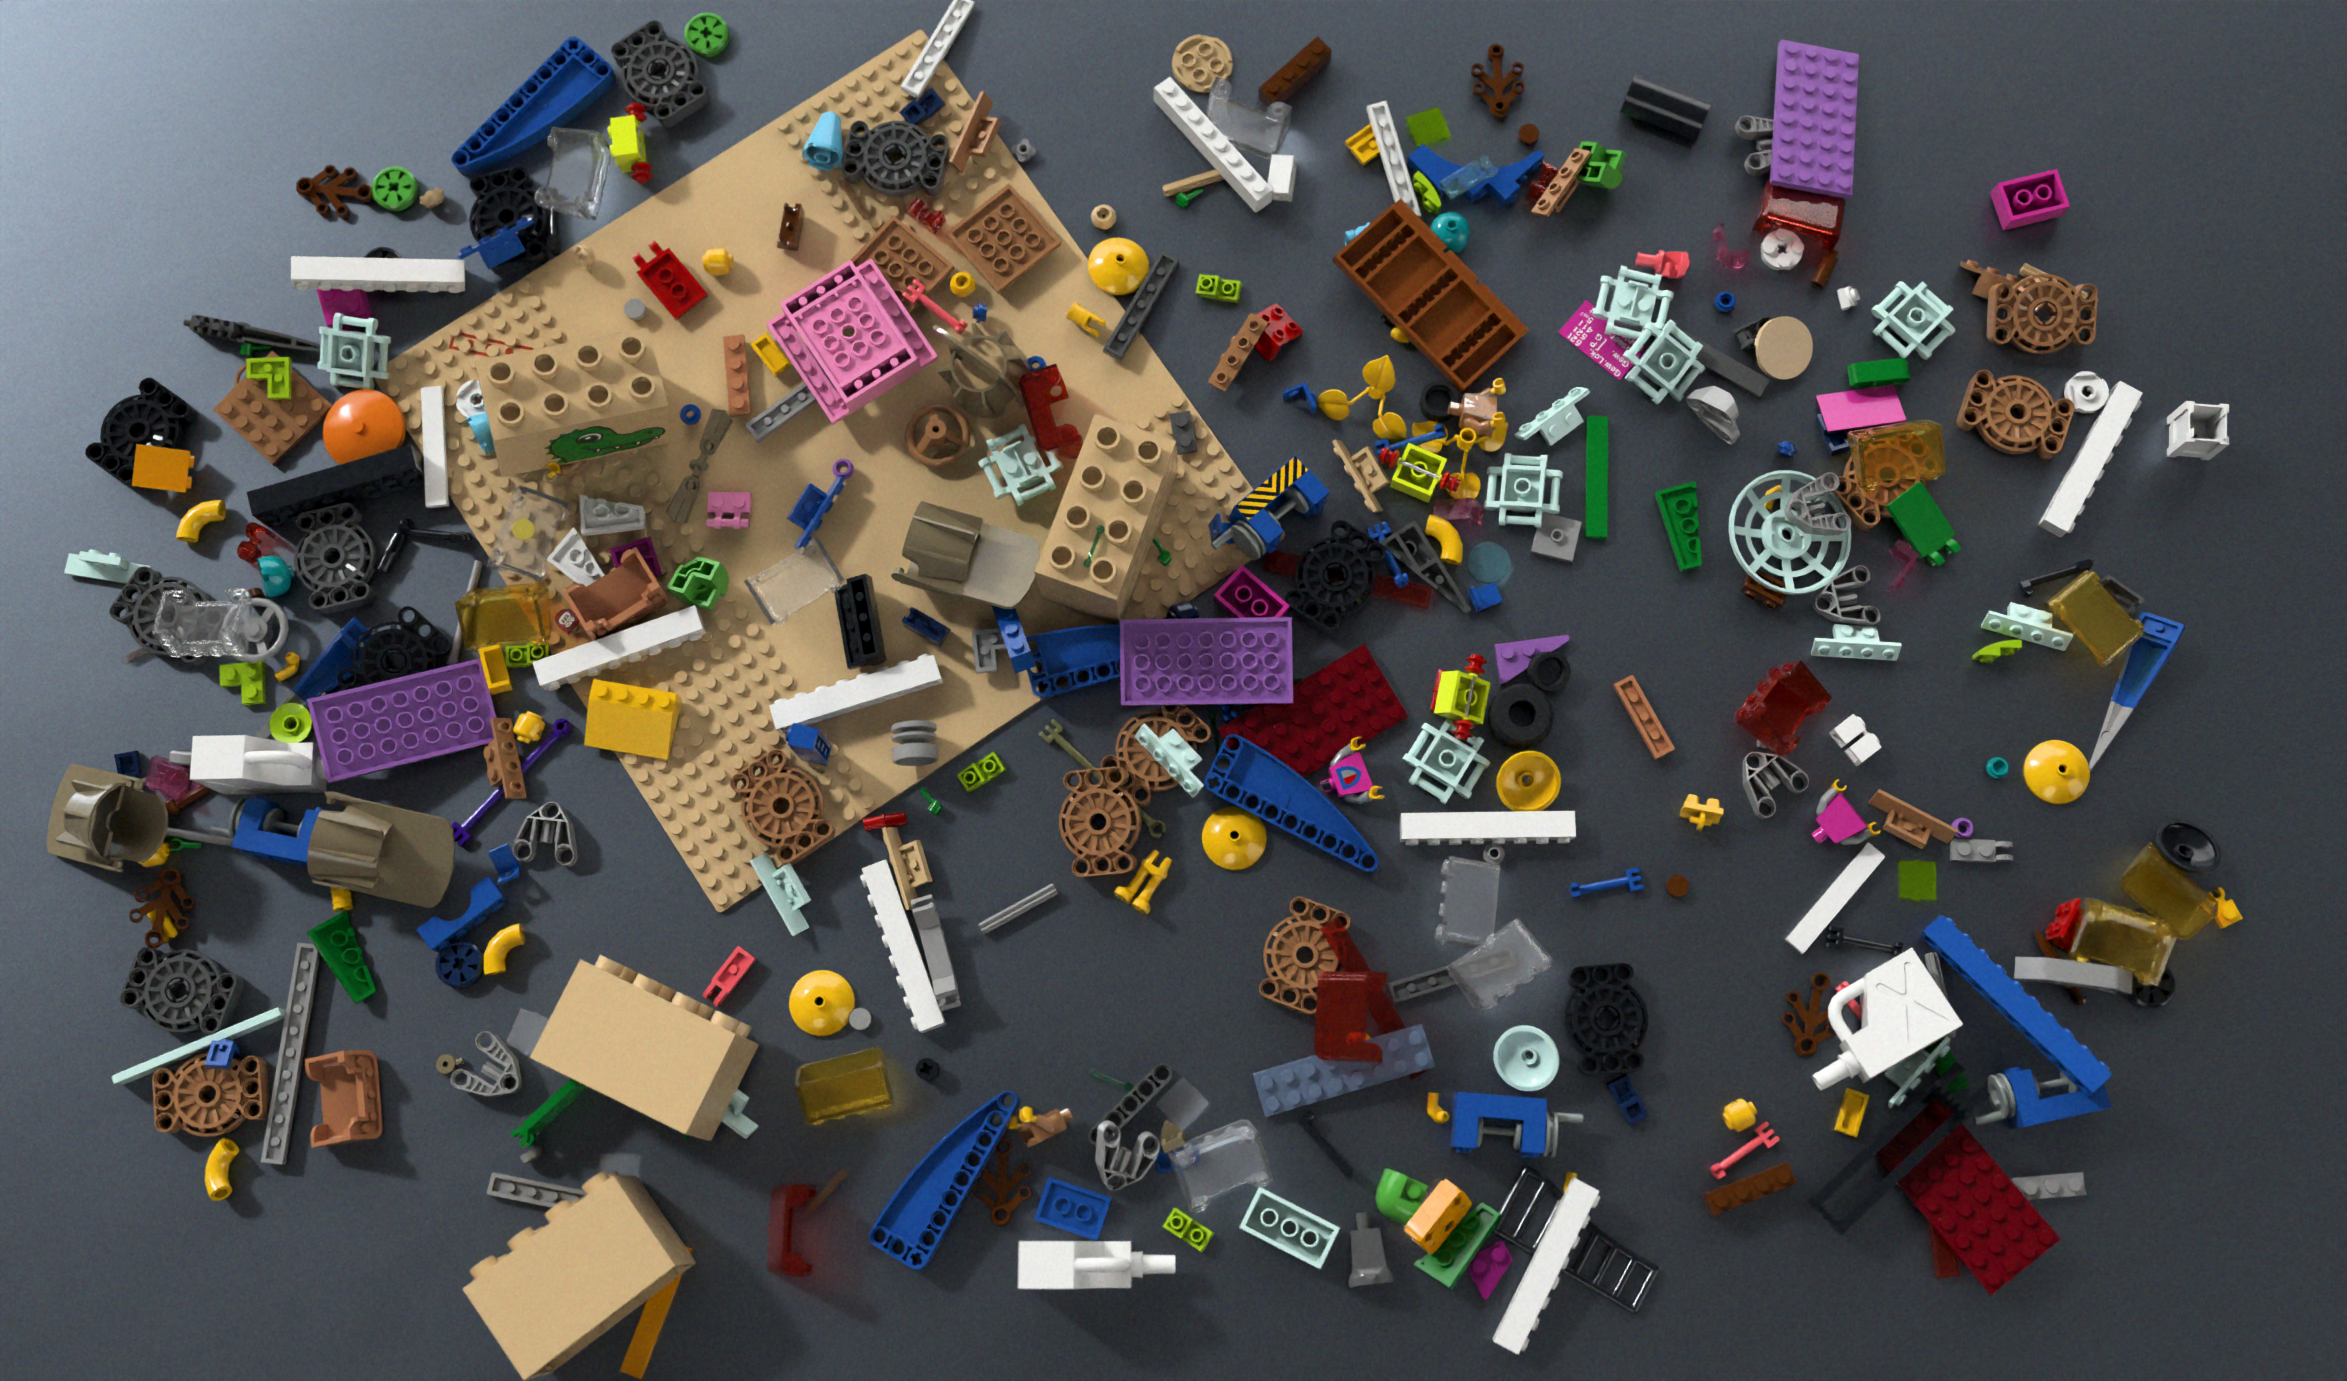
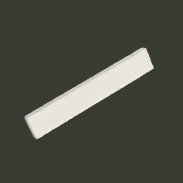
(937, 47)
(1392, 155)
(434, 447)
(1835, 898)

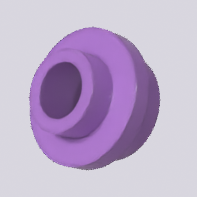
(843, 463)
(1966, 824)

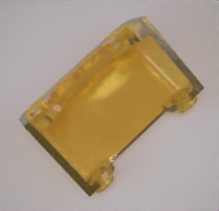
(1897, 452)
(504, 615)
(2095, 618)
(2122, 939)

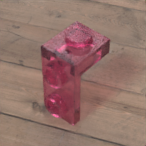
(1728, 258)
(1460, 509)
(1905, 553)

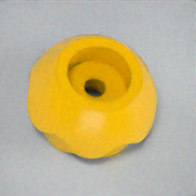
(962, 290)

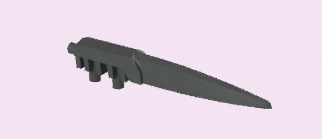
(244, 332)

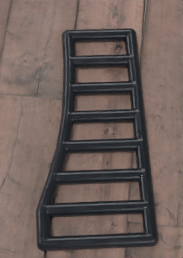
(1596, 1233)

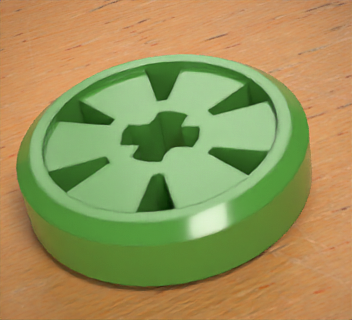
(715, 42)
(399, 178)

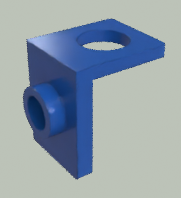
(1308, 395)
(1217, 528)
(1484, 596)
(505, 863)

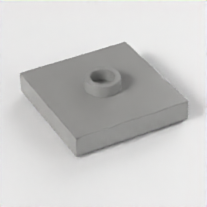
(1556, 537)

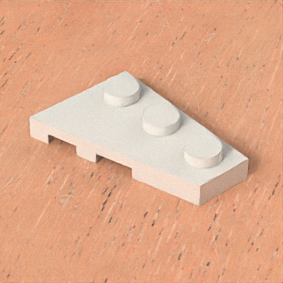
(606, 517)
(576, 560)

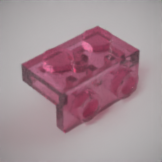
(168, 776)

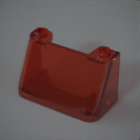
(1801, 213)
(782, 1203)

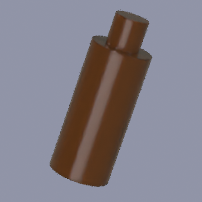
(1824, 270)

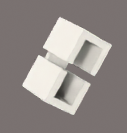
(1863, 747)

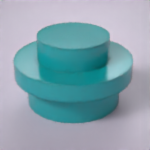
(1997, 767)

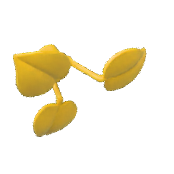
(1381, 378)
(1470, 483)

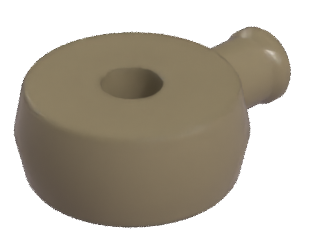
(452, 1064)

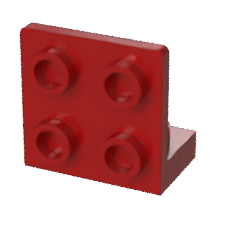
(1279, 331)
(2061, 931)

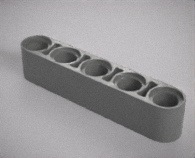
(1135, 1094)

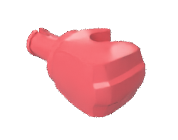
(1668, 264)

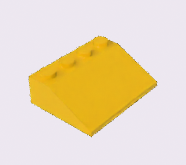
(631, 719)

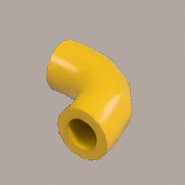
(198, 517)
(1448, 537)
(500, 946)
(217, 1169)

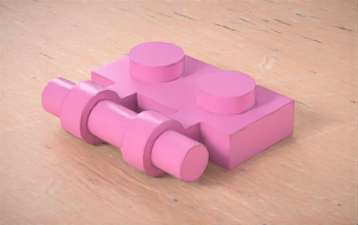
(729, 504)

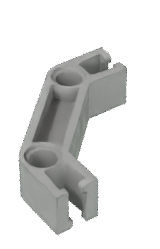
(936, 952)
(2073, 973)

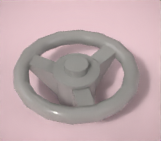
(262, 633)

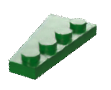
(1680, 517)
(340, 951)
(1460, 1246)

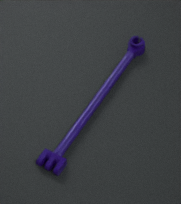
(462, 830)

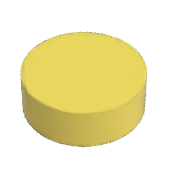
(523, 529)

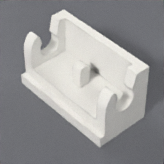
(1282, 177)

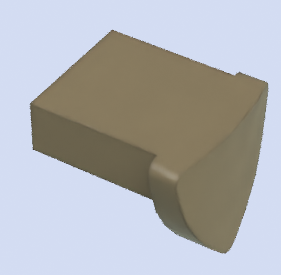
(1172, 1136)

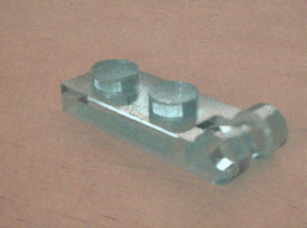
(1468, 176)

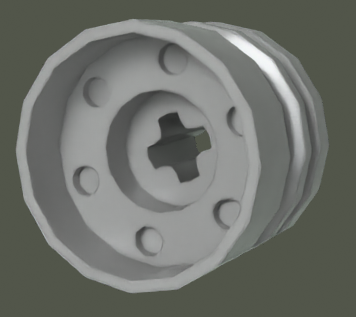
(914, 743)

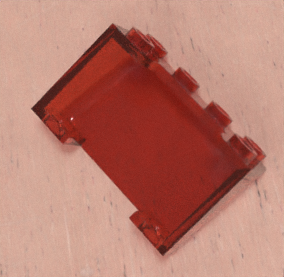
(1035, 390)
(1781, 705)

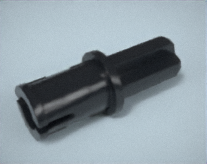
(390, 553)

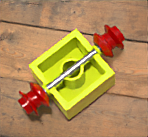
(629, 143)
(1418, 472)
(1463, 697)

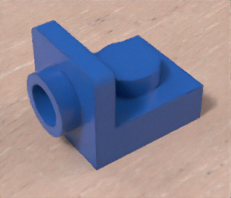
(221, 1054)

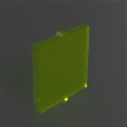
(1427, 126)
(1917, 880)

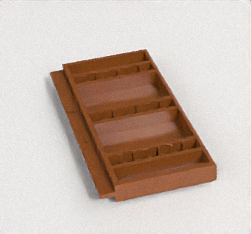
(1430, 295)

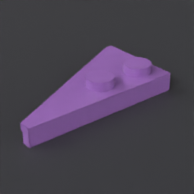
(1514, 657)

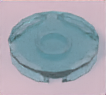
(1488, 562)

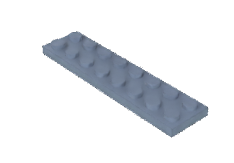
(1317, 1079)

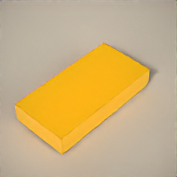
(770, 354)
(1851, 1112)

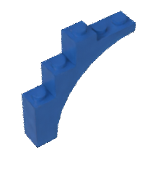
(1502, 186)

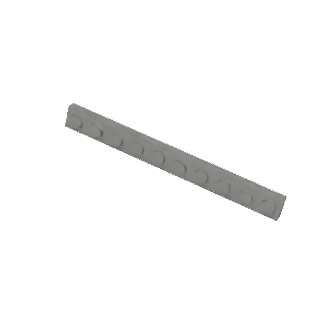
(291, 1054)

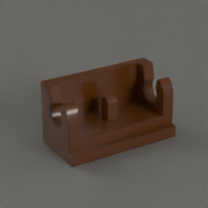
(791, 227)

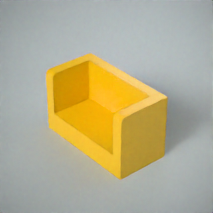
(495, 669)

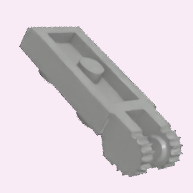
(1978, 850)

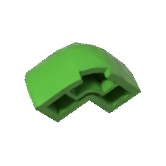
(1602, 167)
(699, 583)
(1399, 1196)

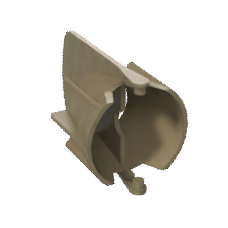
(988, 401)
(967, 558)
(83, 814)
(382, 851)

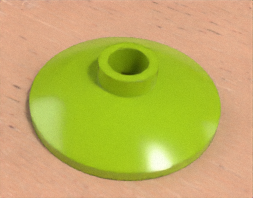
(282, 719)

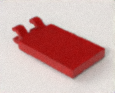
(670, 281)

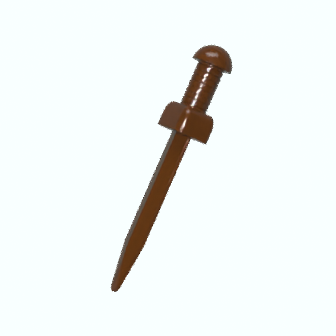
(174, 806)
(2049, 952)

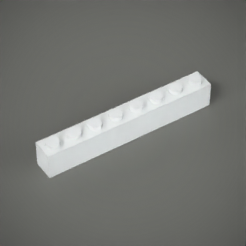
(1213, 145)
(377, 274)
(2090, 459)
(619, 648)
(856, 693)
(1487, 826)
(903, 946)
(1545, 1266)

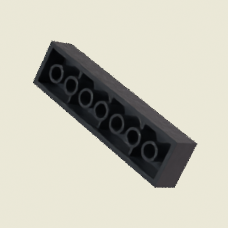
(338, 485)

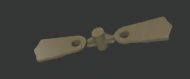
(684, 498)

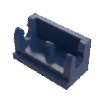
(926, 627)

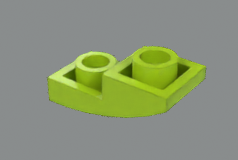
(1430, 197)
(1218, 289)
(1993, 651)
(524, 655)
(981, 772)
(1188, 1230)

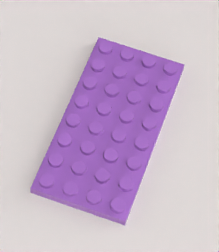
(1814, 119)
(1206, 661)
(403, 720)

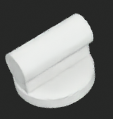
(1848, 297)

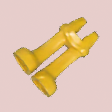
(1127, 893)

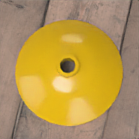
(1117, 276)
(2046, 780)
(1536, 791)
(1229, 852)
(836, 1006)

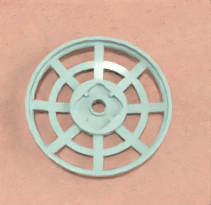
(1774, 541)

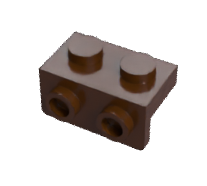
(1770, 598)

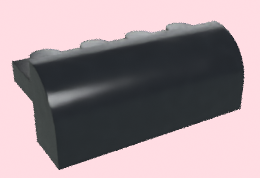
(1665, 107)
(860, 623)

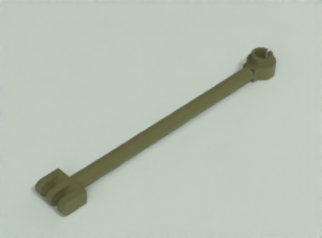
(1055, 736)

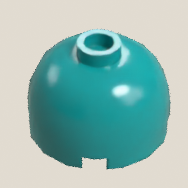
(1452, 230)
(275, 575)

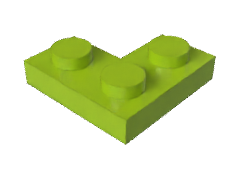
(276, 371)
(248, 676)

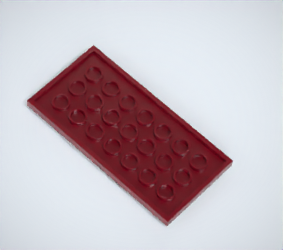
(1326, 714)
(1969, 1200)

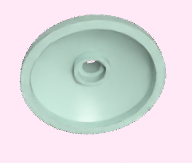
(1517, 1067)

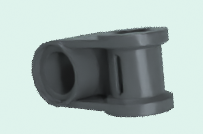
(1747, 333)

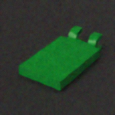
(1923, 524)
(548, 1112)

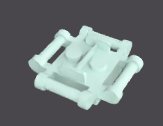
(1631, 303)
(1913, 319)
(353, 352)
(1664, 361)
(1019, 466)
(1523, 489)
(1445, 761)

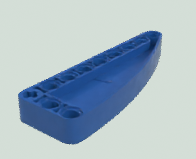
(554, 104)
(1075, 651)
(1278, 785)
(926, 1190)

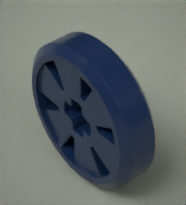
(447, 962)

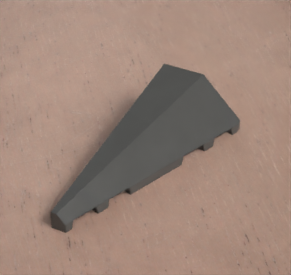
(1417, 553)

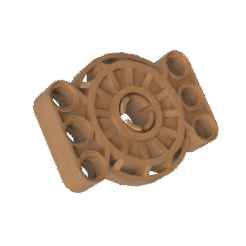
(2062, 314)
(2001, 429)
(1870, 502)
(1139, 763)
(799, 820)
(1119, 825)
(1291, 973)
(230, 1106)

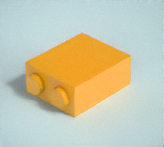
(162, 468)

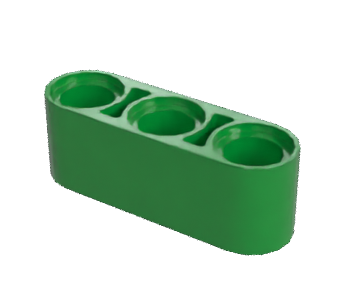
(1878, 373)

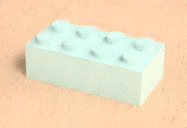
(1289, 1227)

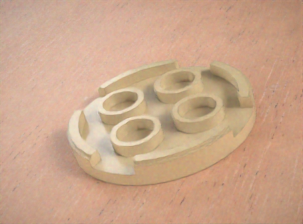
(1200, 61)
(1783, 347)

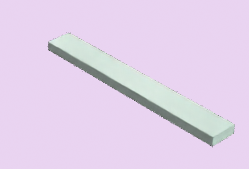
(198, 1046)

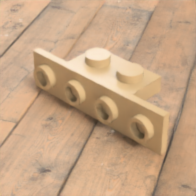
(1365, 471)
(908, 864)

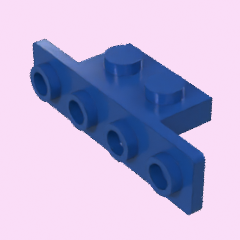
(499, 248)
(810, 509)

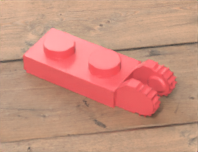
(729, 974)

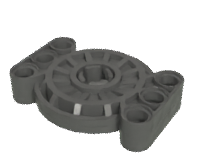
(656, 55)
(892, 140)
(349, 572)
(143, 609)
(160, 989)

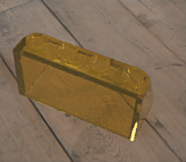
(2168, 893)
(843, 1085)

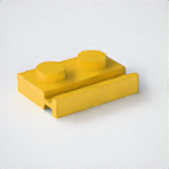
(1363, 145)

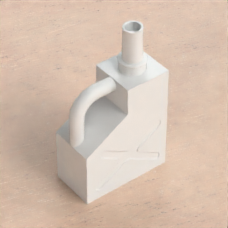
(256, 765)
(1899, 1018)
(1085, 1264)

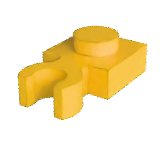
(2227, 910)

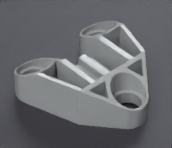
(1762, 132)
(1717, 411)
(1817, 525)
(1850, 615)
(1756, 790)
(530, 834)
(500, 1053)
(1127, 1164)

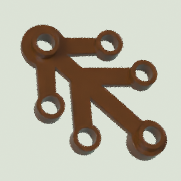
(1497, 84)
(333, 189)
(162, 904)
(1809, 1017)
(1002, 1187)

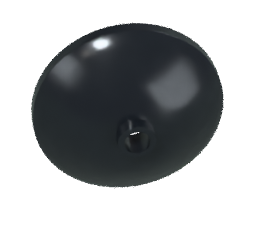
(2188, 847)

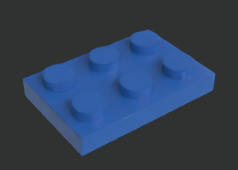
(1072, 1208)

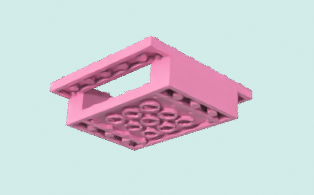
(863, 366)

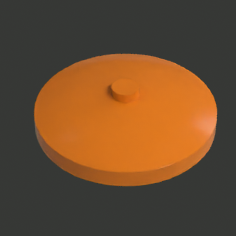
(363, 426)

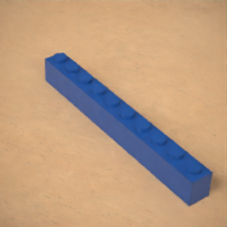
(2016, 1006)

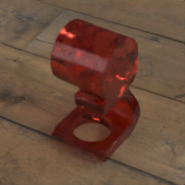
(1539, 186)
(921, 212)
(249, 549)

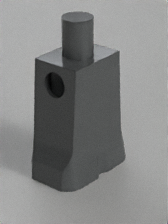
(1367, 1255)

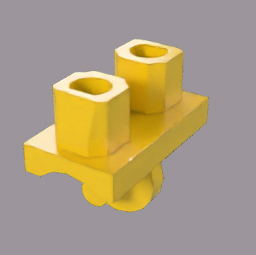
(1701, 814)

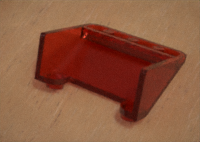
(1343, 1015)

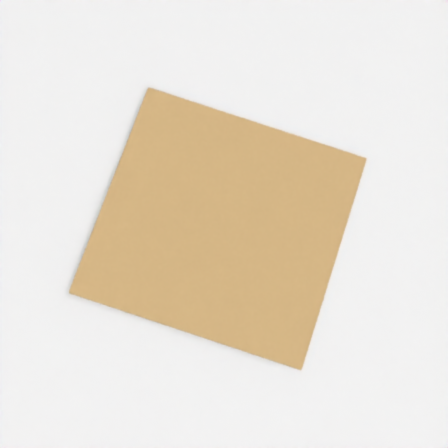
(743, 659)

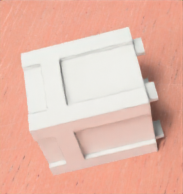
(2202, 422)

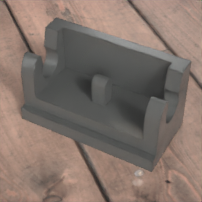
(2123, 595)

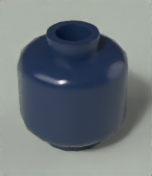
(1182, 610)

